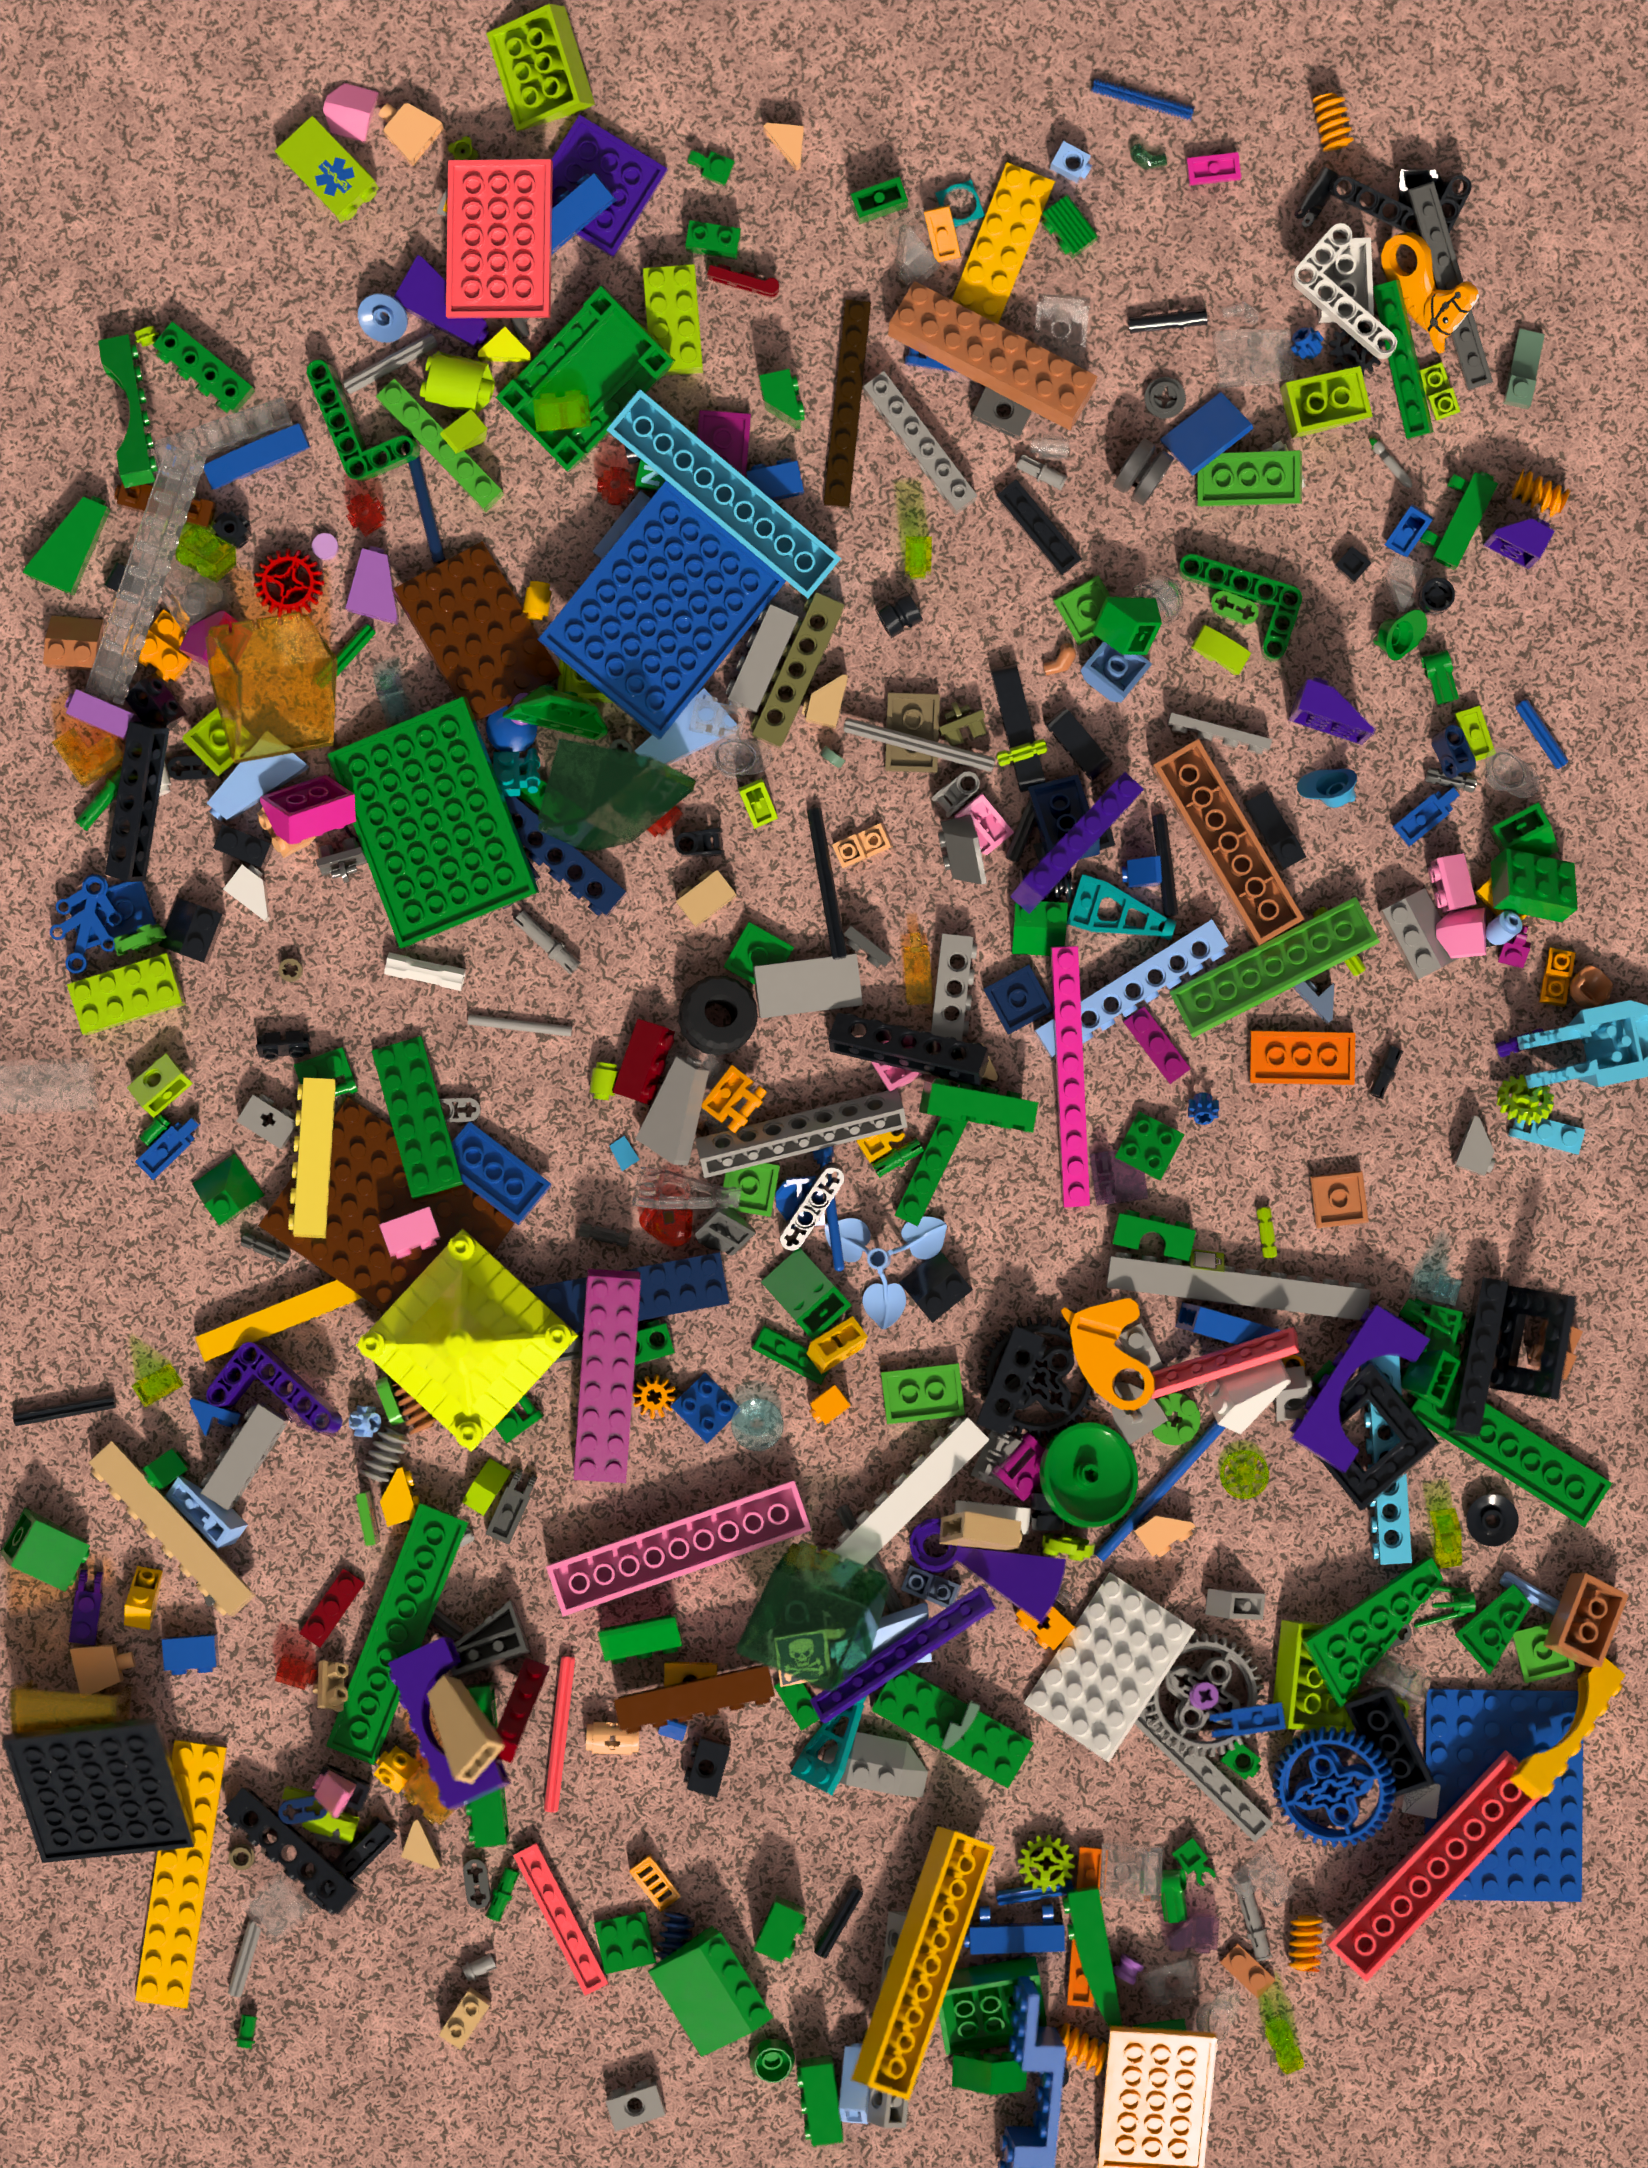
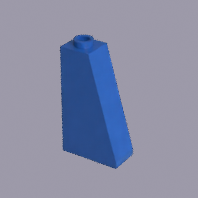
(1220, 1325)

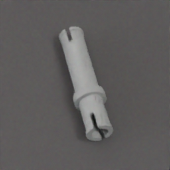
(551, 946)
(1255, 1928)

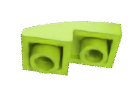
(1438, 391)
(1221, 649)

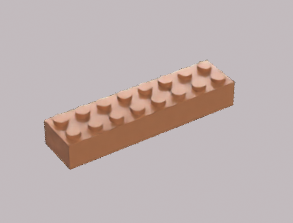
(992, 355)
(1227, 843)

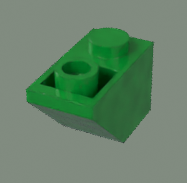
(165, 1469)

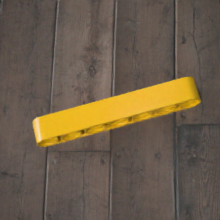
(274, 1319)

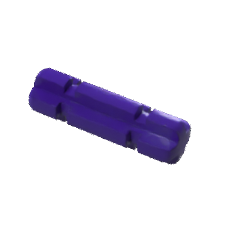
(1504, 1049)

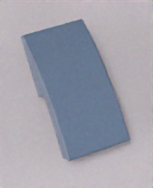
(930, 1587)

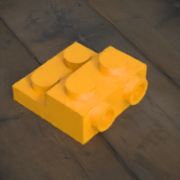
(163, 647)

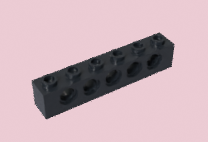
(137, 801)
(917, 1059)
(345, 1891)

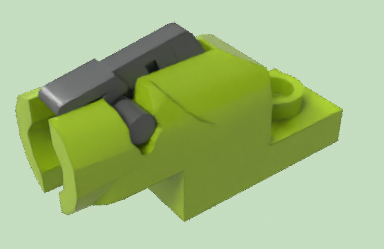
(329, 1827)

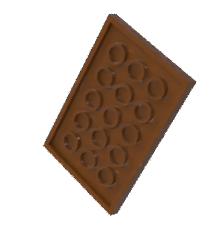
(476, 631)

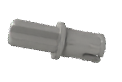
(1041, 472)

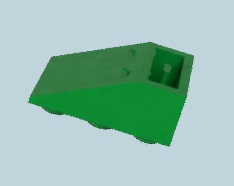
(806, 1293)

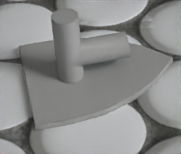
(1136, 1423)

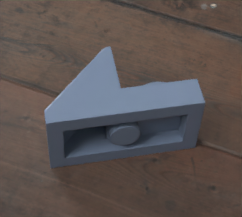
(1320, 1004)

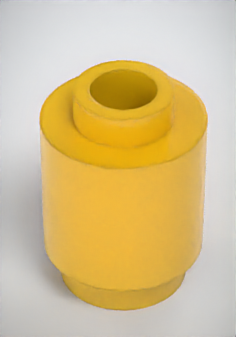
(537, 600)

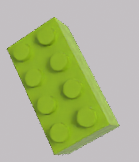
(674, 315)
(126, 994)

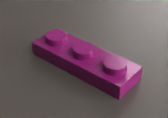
(1156, 1045)

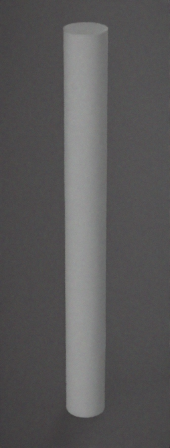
(520, 1025)

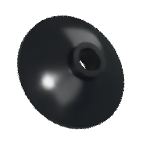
(1504, 1527)

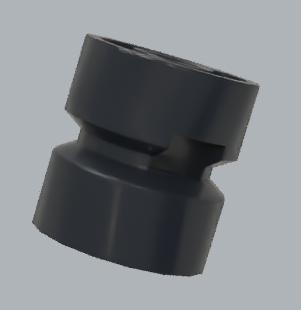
(1436, 596)
(899, 614)
(1044, 1517)

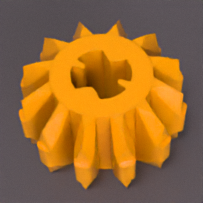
(657, 1388)

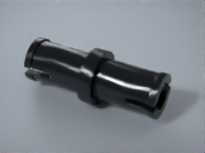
(1385, 1072)

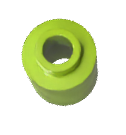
(603, 1080)

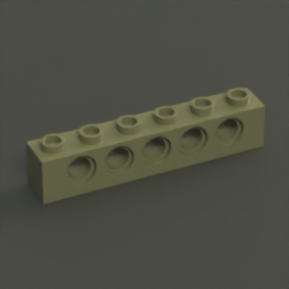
(776, 733)

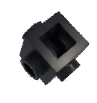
(239, 536)

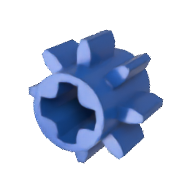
(1307, 343)
(1203, 1108)

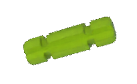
(1021, 752)
(1266, 1232)

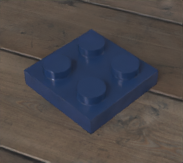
(1018, 999)

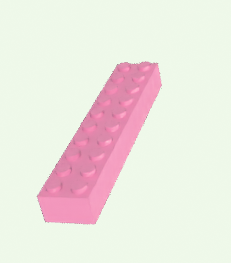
(678, 1547)

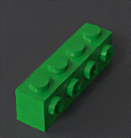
(204, 368)

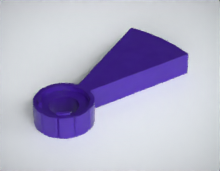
(1022, 1579)

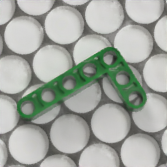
(350, 429)
(1250, 593)

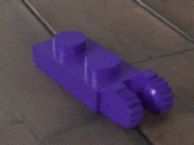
(86, 1610)

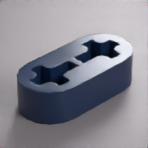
(304, 1816)

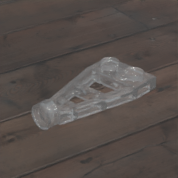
(651, 1183)

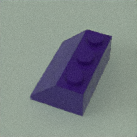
(1521, 541)

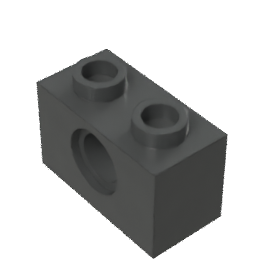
(1011, 425)

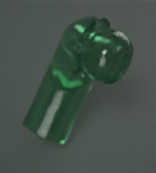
(1145, 159)

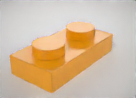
(942, 233)

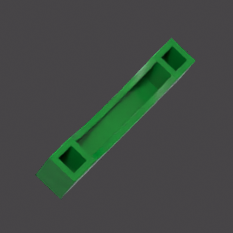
(134, 455)

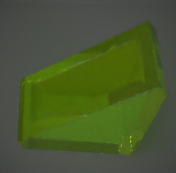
(157, 1385)

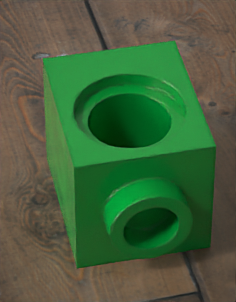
(1250, 1769)

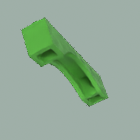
(427, 433)

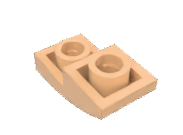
(862, 845)

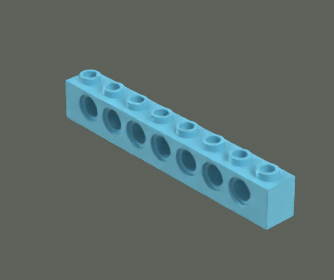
(1400, 1550)

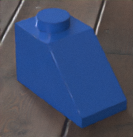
(1142, 872)

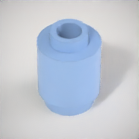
(1503, 928)

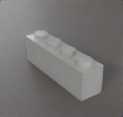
(763, 658)

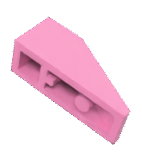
(333, 1792)

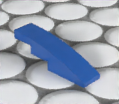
(256, 456)

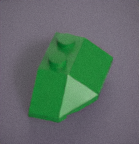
(559, 712)

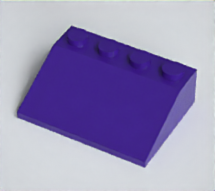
(1329, 712)

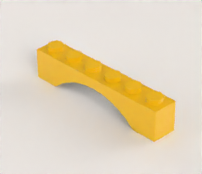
(1595, 1688)

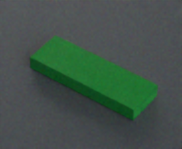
(788, 1354)

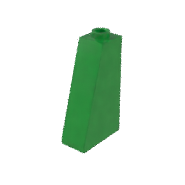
(70, 547)

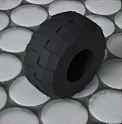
(734, 998)

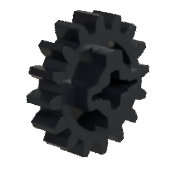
(1345, 351)

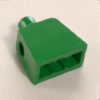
(1430, 1376)

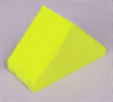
(504, 348)

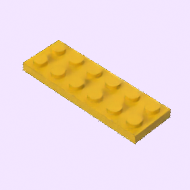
(1003, 242)

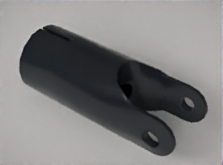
(1315, 197)

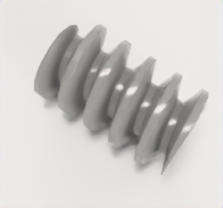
(385, 1455)

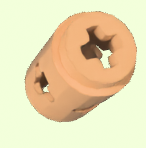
(599, 1741)

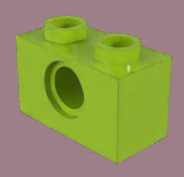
(159, 1085)

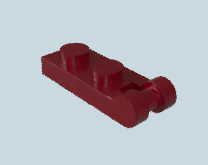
(744, 281)

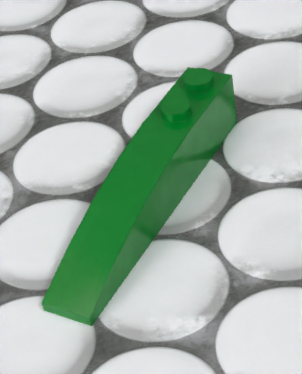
(1092, 1946)

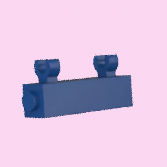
(1015, 1937)

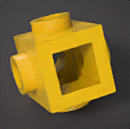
(395, 1768)

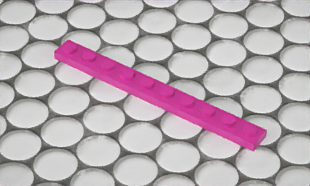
(1070, 1076)

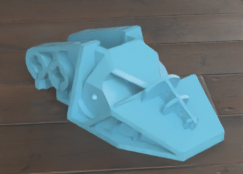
(1613, 1045)

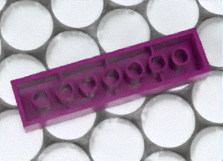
(607, 1375)

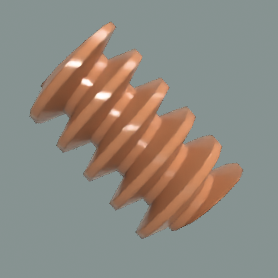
(419, 1415)

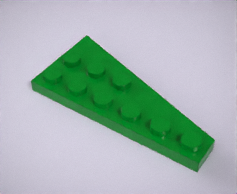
(1364, 1632)

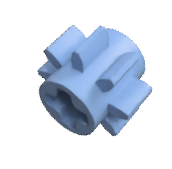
(364, 1421)

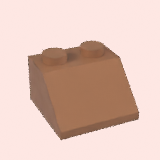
(72, 642)

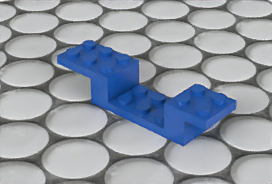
(1042, 2052)

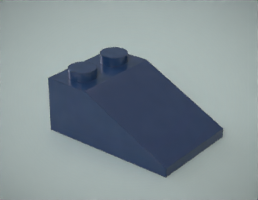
(1057, 809)

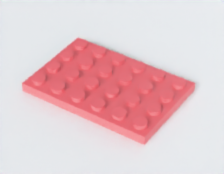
(499, 238)

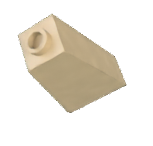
(463, 1729)

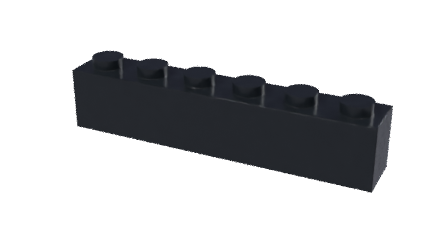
(1478, 1357)

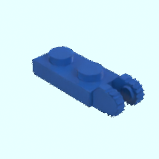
(1251, 1720)

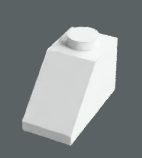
(250, 890)

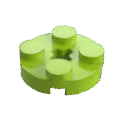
(1074, 1546)

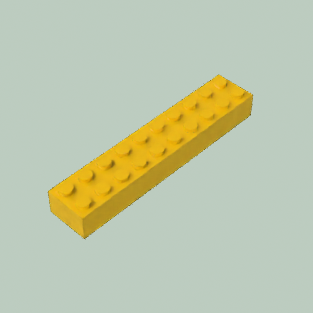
(923, 1963)

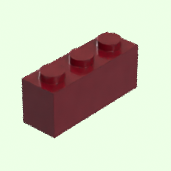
(644, 1061)

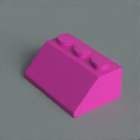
(309, 809)

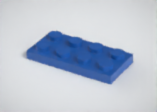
(497, 1174)

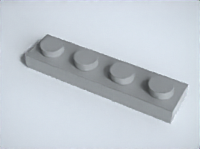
(1230, 737)

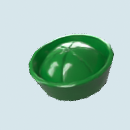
(773, 2052)

